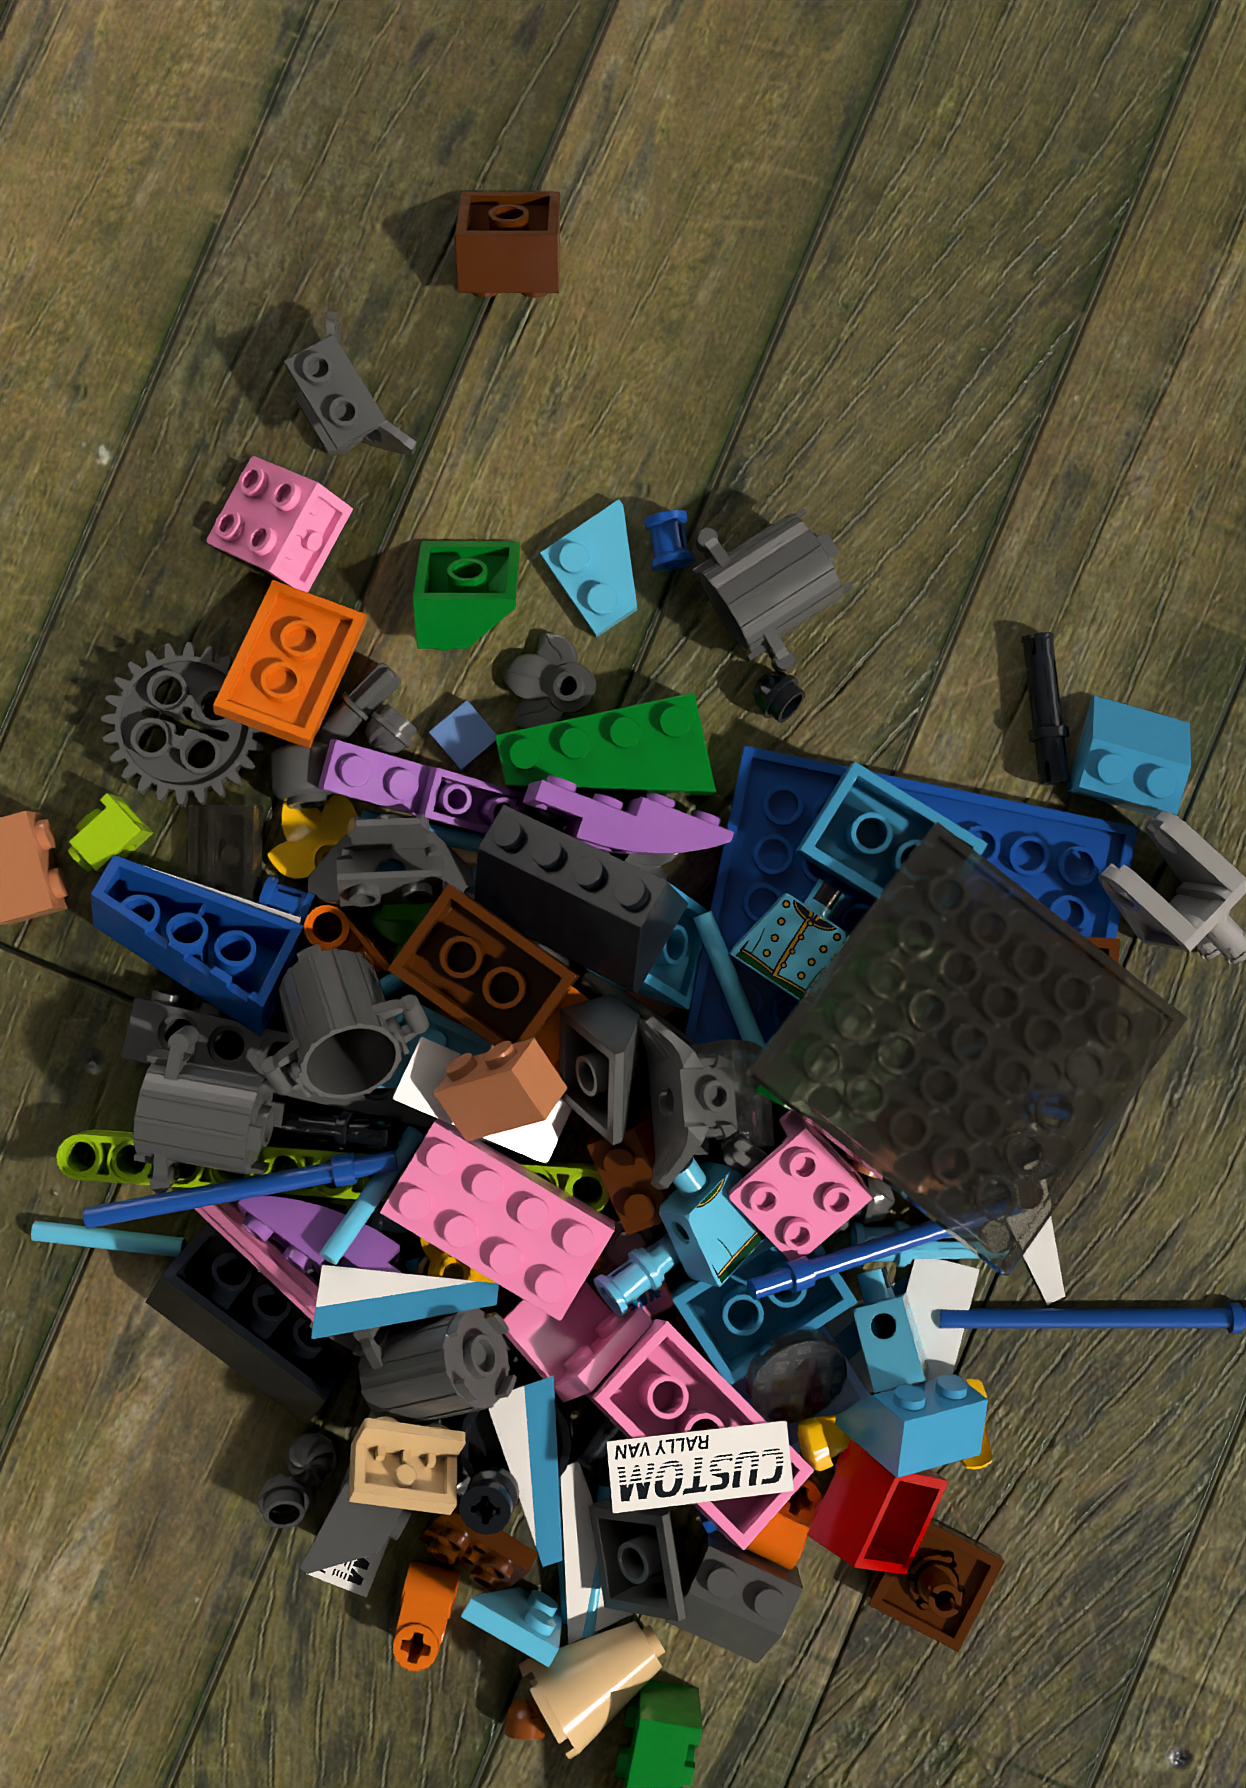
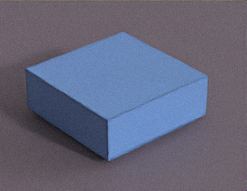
(464, 735)

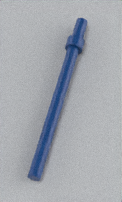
(342, 1170)
(802, 1273)

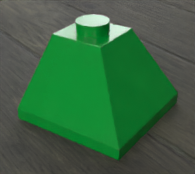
(463, 591)

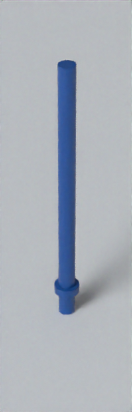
(1231, 1317)

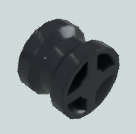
(499, 1490)

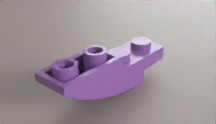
(414, 787)
(643, 828)
(305, 1229)

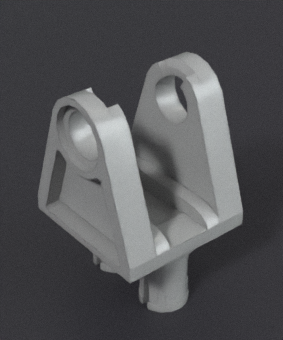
(1203, 899)

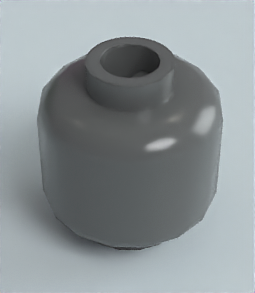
(297, 774)

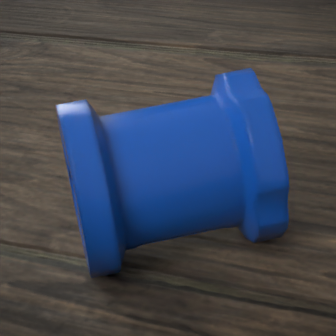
(669, 540)
(287, 899)

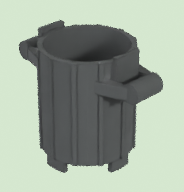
(770, 584)
(340, 1027)
(201, 1114)
(435, 1367)

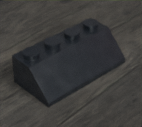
(575, 898)
(249, 1324)

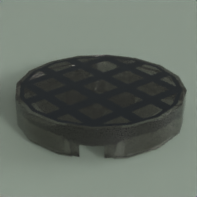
(796, 1376)

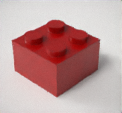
(873, 1515)

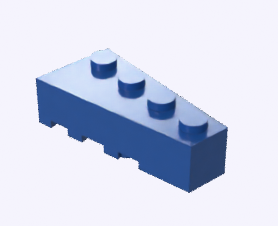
(199, 938)

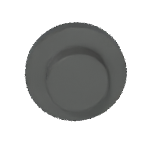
(621, 1244)

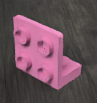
(280, 523)
(800, 1190)
(578, 1347)

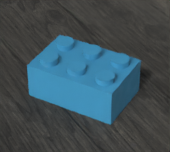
(870, 831)
(737, 1327)

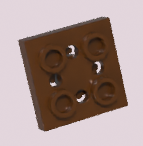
(492, 1559)
(945, 1611)

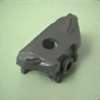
(339, 401)
(349, 869)
(688, 1100)

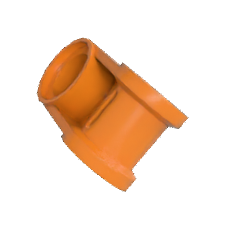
(352, 937)
(787, 1531)
(425, 1609)

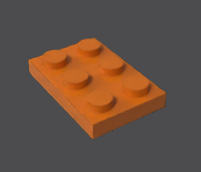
(290, 664)

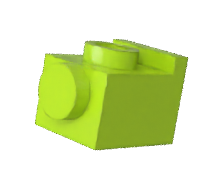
(107, 833)

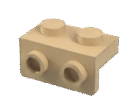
(405, 1465)

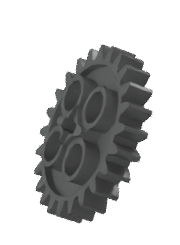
(170, 766)

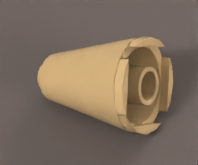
(593, 1681)

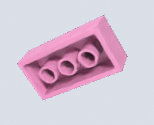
(499, 1218)
(672, 1389)

